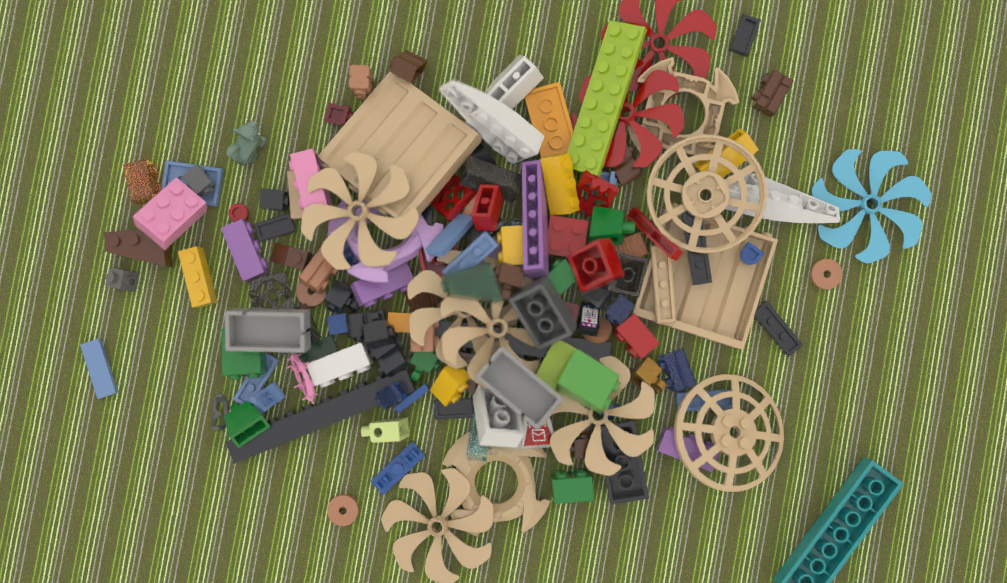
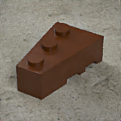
(138, 246)

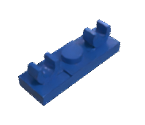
(398, 468)

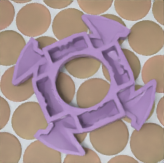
(406, 250)

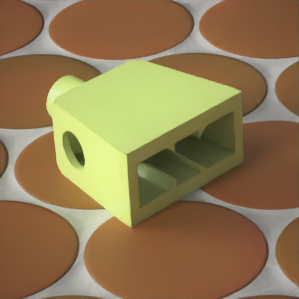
(386, 430)

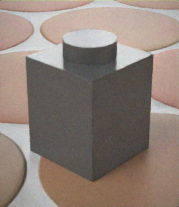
(199, 181)

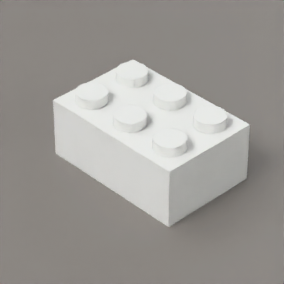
(340, 365)
(496, 421)

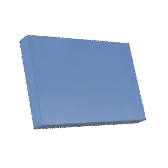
(178, 169)

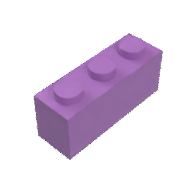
(245, 250)
(368, 292)
(667, 445)

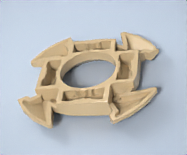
(711, 96)
(520, 503)

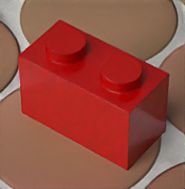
(487, 207)

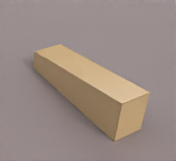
(295, 210)

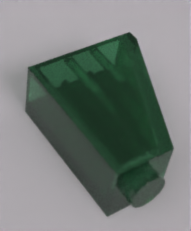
(473, 284)

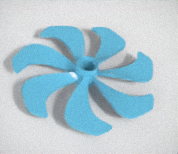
(879, 165)

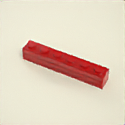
(654, 234)

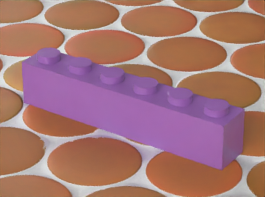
(534, 220)

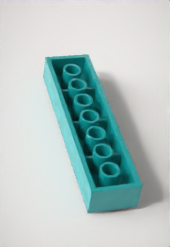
(841, 525)

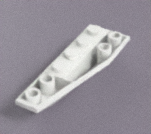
(514, 82)
(494, 122)
(784, 203)

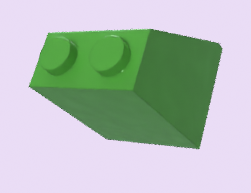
(588, 382)

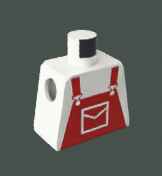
(536, 438)

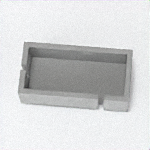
(267, 330)
(519, 388)

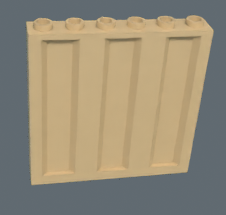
(404, 130)
(717, 309)

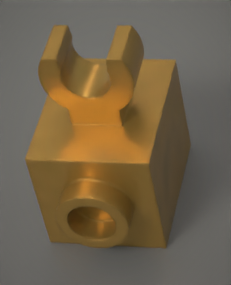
(647, 372)

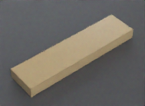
(662, 286)

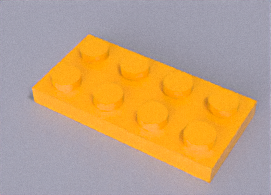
(550, 117)

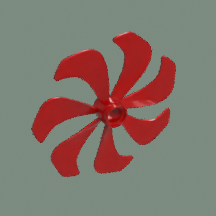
(693, 22)
(650, 145)

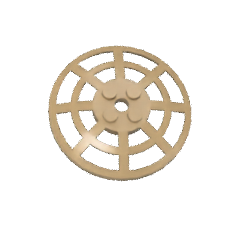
(715, 185)
(720, 433)

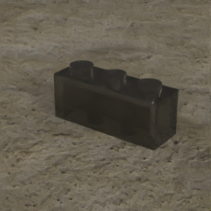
(479, 172)

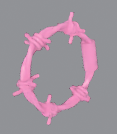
(297, 366)

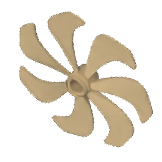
(368, 251)
(423, 318)
(456, 337)
(630, 444)
(477, 522)

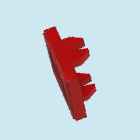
(598, 184)
(450, 214)

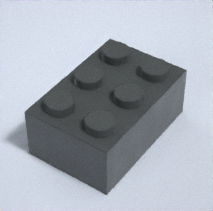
(543, 312)

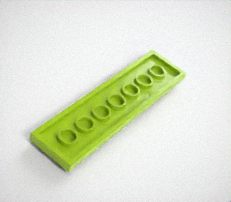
(605, 96)

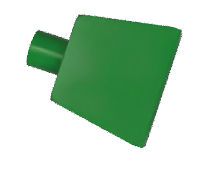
(610, 224)
(244, 423)

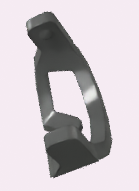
(221, 398)

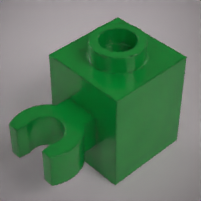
(424, 361)

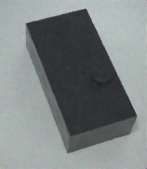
(630, 481)

